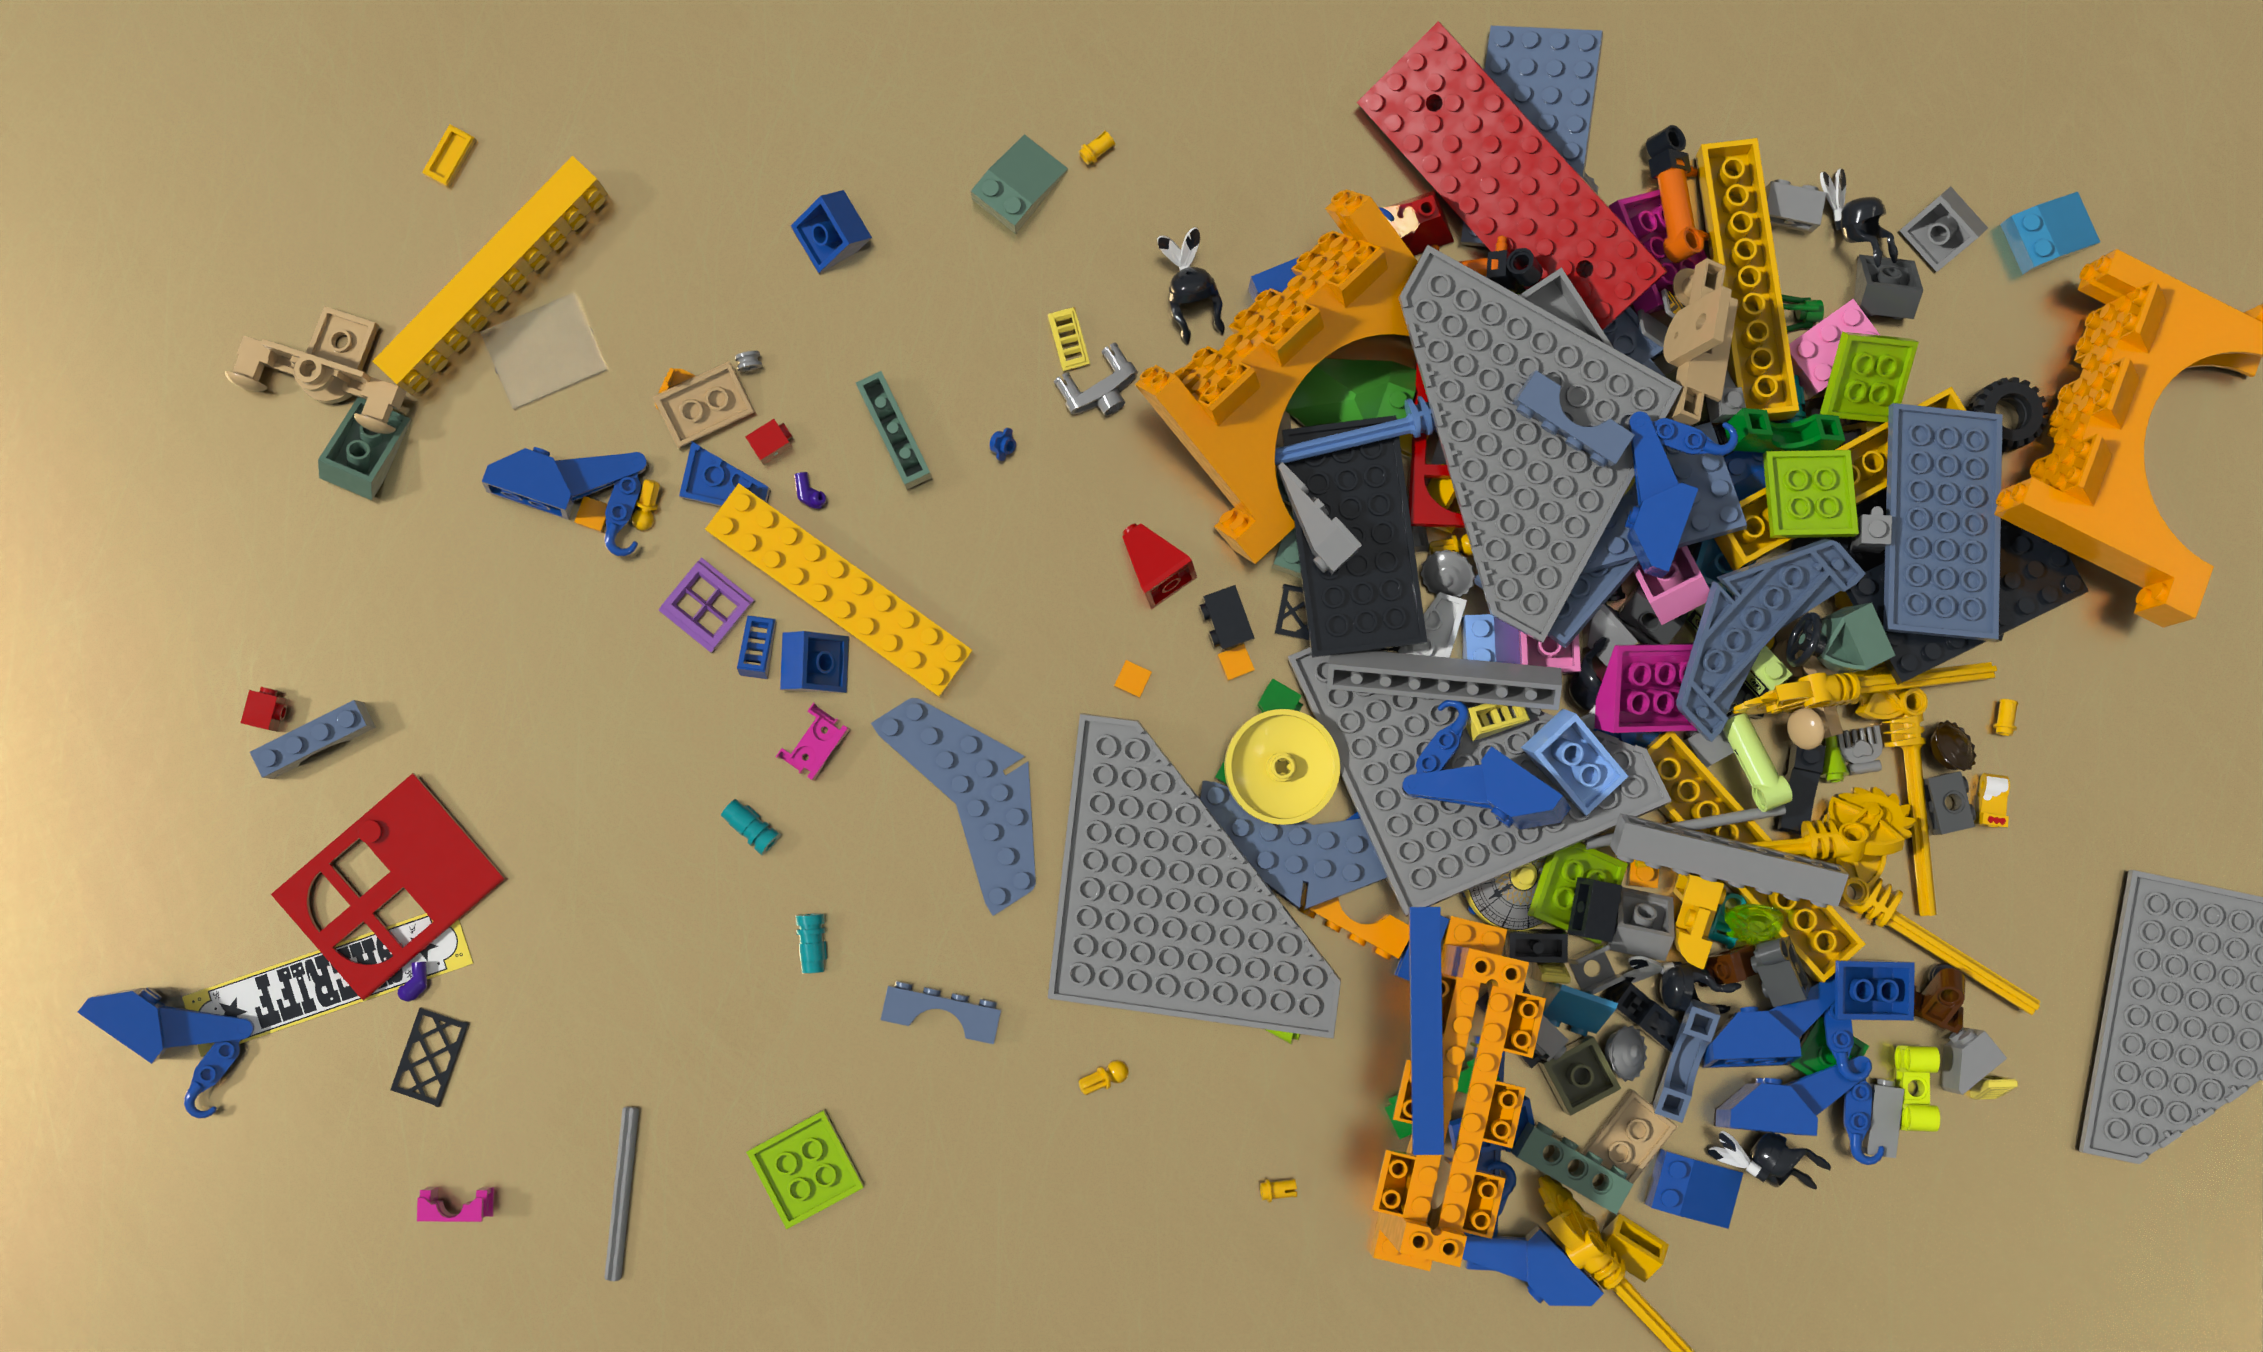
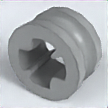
(748, 361)

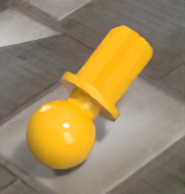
(643, 518)
(1451, 544)
(1116, 1072)

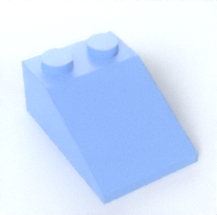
(1574, 761)

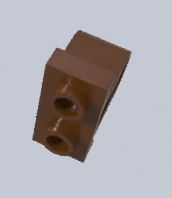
(1731, 965)
(1942, 1000)

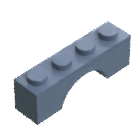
(1541, 400)
(297, 745)
(978, 1020)
(1681, 1070)

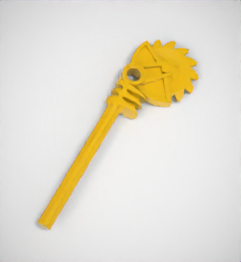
(1843, 688)
(1906, 733)
(1854, 827)
(1882, 905)
(1587, 1251)

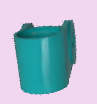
(1720, 924)

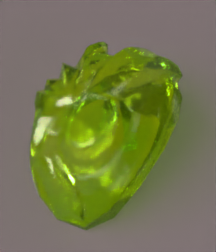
(1753, 922)

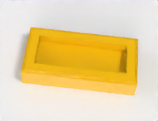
(449, 156)

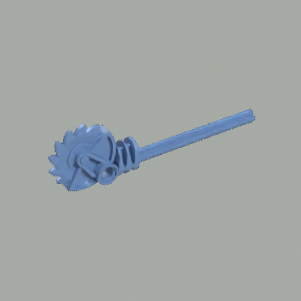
(1417, 421)

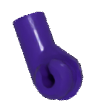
(806, 493)
(416, 985)

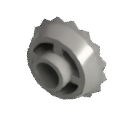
(1447, 573)
(1626, 1053)

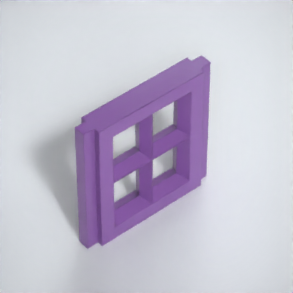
(722, 585)

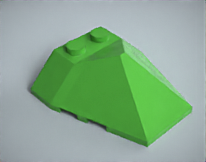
(1352, 391)

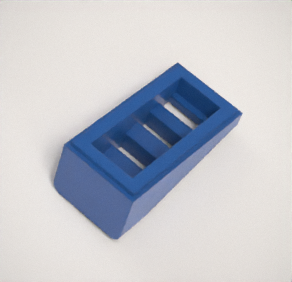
(761, 670)

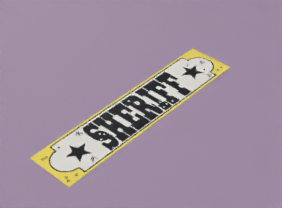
(313, 987)

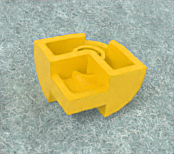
(1692, 933)

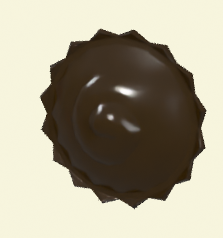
(1953, 747)

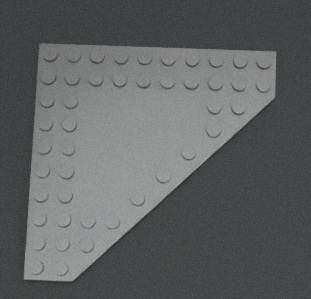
(1521, 492)
(1440, 846)
(1168, 907)
(2176, 1015)

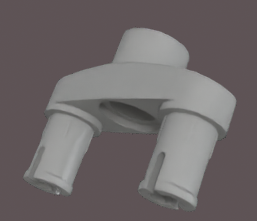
(1104, 393)

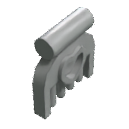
(1860, 753)

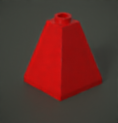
(1421, 222)
(1157, 563)

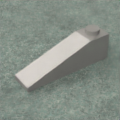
(1326, 537)

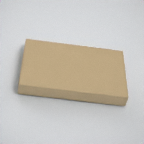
(703, 404)
(1631, 1136)

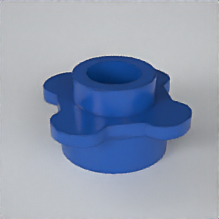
(1002, 443)

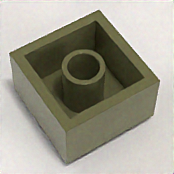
(1580, 1075)

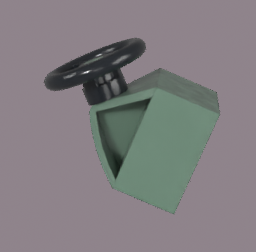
(1841, 641)

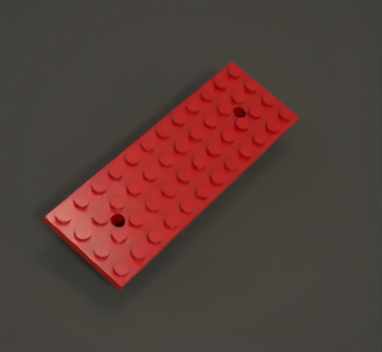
(1506, 174)

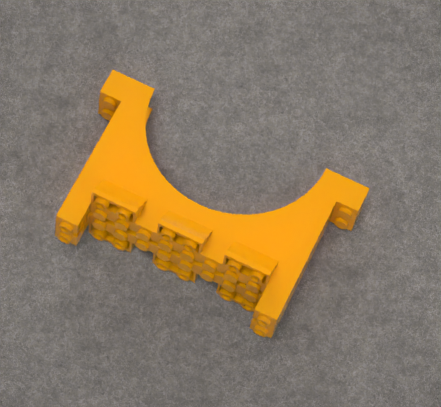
(1234, 398)
(2094, 483)
(1491, 1111)

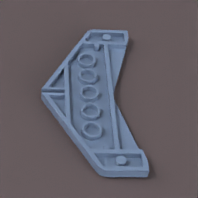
(1739, 626)
(990, 804)
(1326, 856)

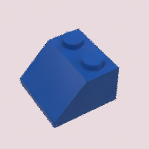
(831, 230)
(814, 662)

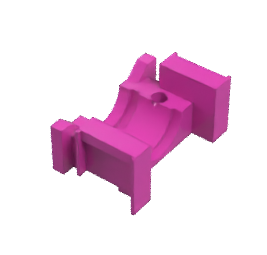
(815, 743)
(473, 1211)

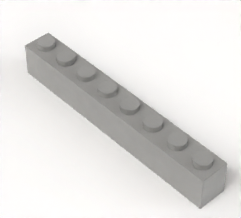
(1446, 679)
(1728, 860)

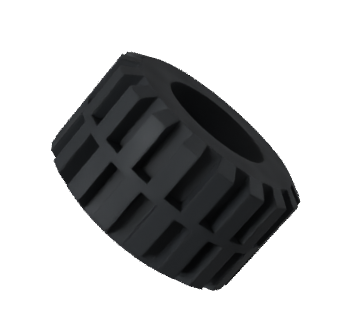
(2025, 402)

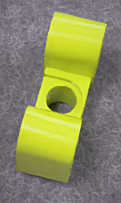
(1916, 1064)

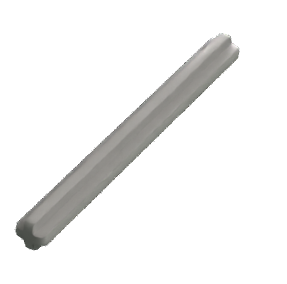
(621, 1193)

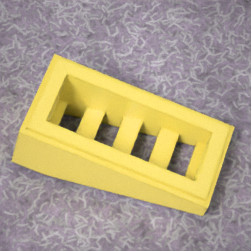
(1062, 315)
(1478, 723)
(1551, 972)
(1993, 1087)

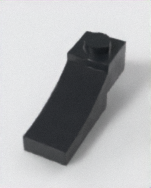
(1803, 778)
(1644, 1013)

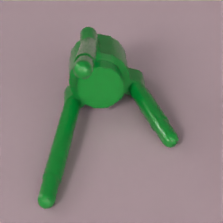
(1806, 310)

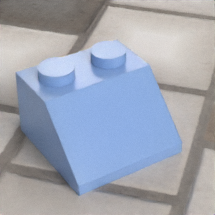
(1489, 639)

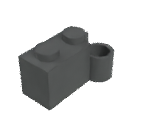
(1780, 971)

